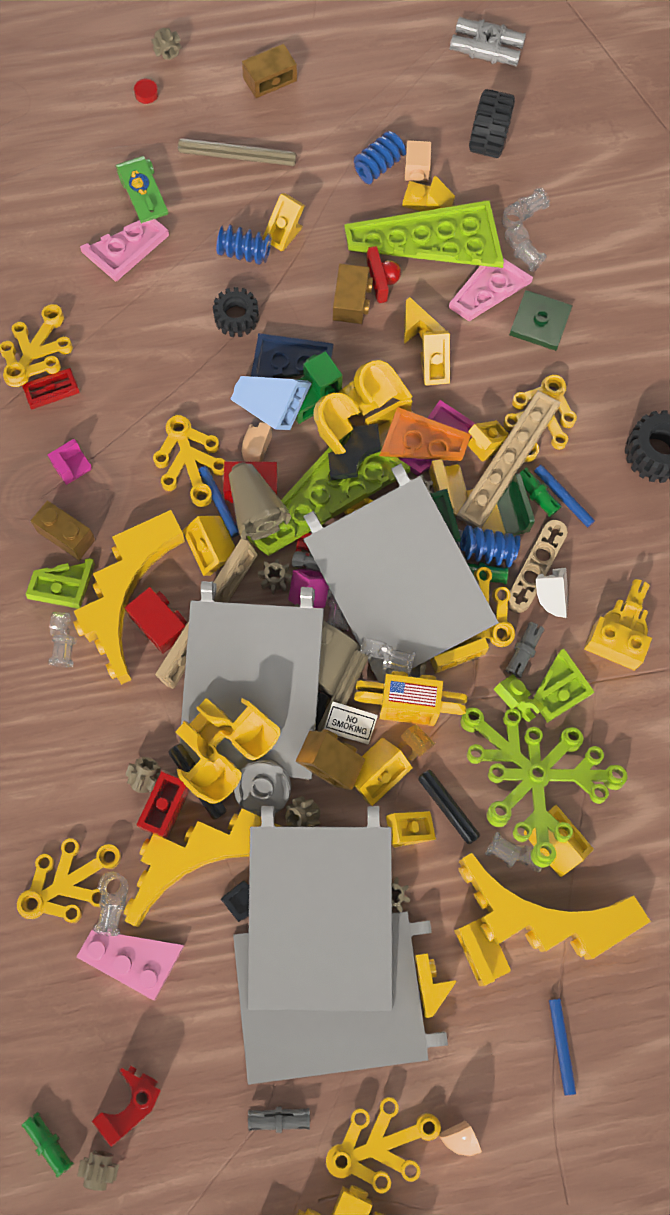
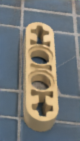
(536, 565)

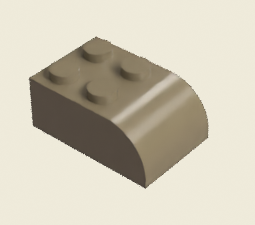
(335, 656)

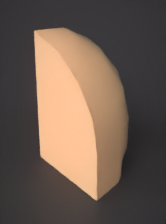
(256, 442)
(461, 1139)

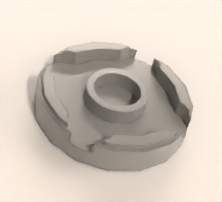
(263, 784)

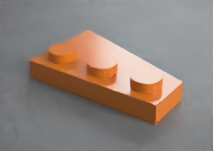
(423, 438)

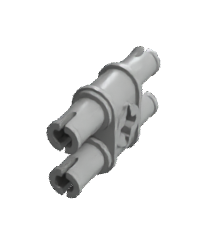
(487, 41)

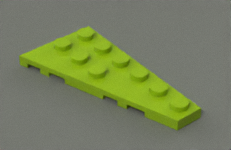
(445, 234)
(327, 496)

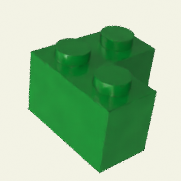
(324, 380)

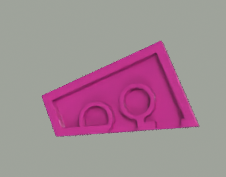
(448, 416)

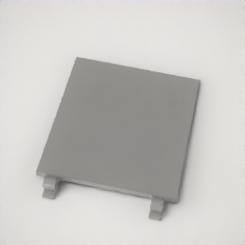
(400, 574)
(259, 656)
(320, 917)
(328, 1042)

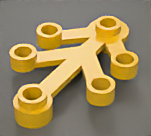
(18, 373)
(553, 426)
(188, 456)
(501, 612)
(64, 883)
(378, 1145)

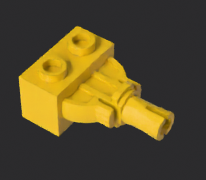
(621, 634)

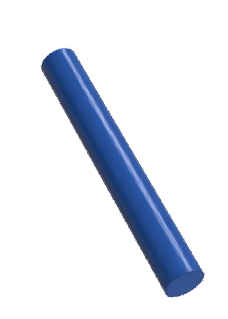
(564, 496)
(219, 502)
(562, 1047)

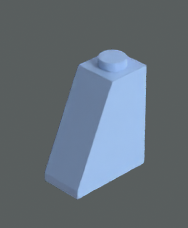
(271, 399)

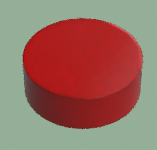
(146, 91)

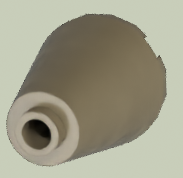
(255, 503)

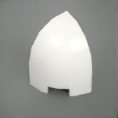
(553, 592)

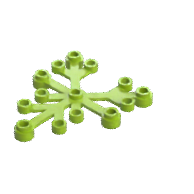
(510, 752)

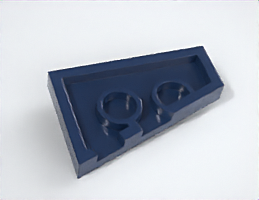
(285, 355)

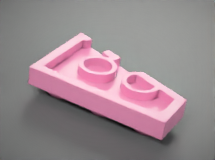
(125, 249)
(488, 288)
(132, 960)

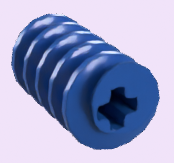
(379, 157)
(243, 245)
(490, 545)

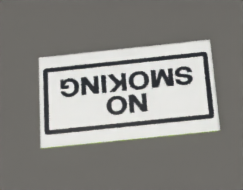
(350, 722)

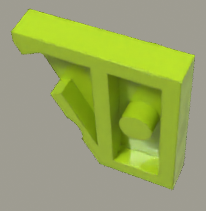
(61, 585)
(562, 687)

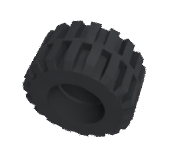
(491, 123)
(642, 454)

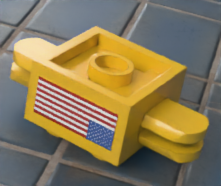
(410, 698)

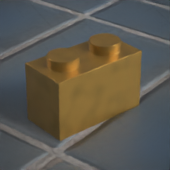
(269, 70)
(350, 294)
(63, 530)
(330, 759)

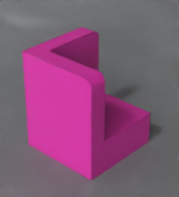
(69, 461)
(310, 579)

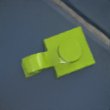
(517, 696)

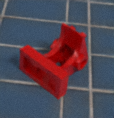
(116, 1126)

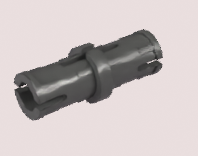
(525, 649)
(279, 1119)

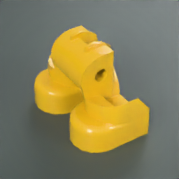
(372, 388)
(215, 775)

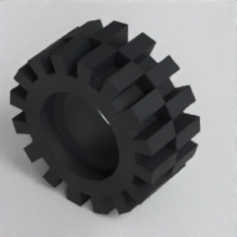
(236, 299)

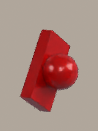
(382, 273)

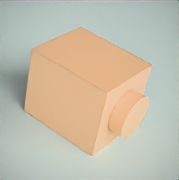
(417, 161)

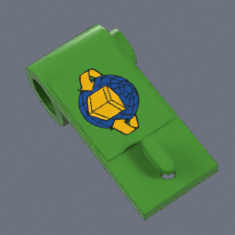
(142, 189)

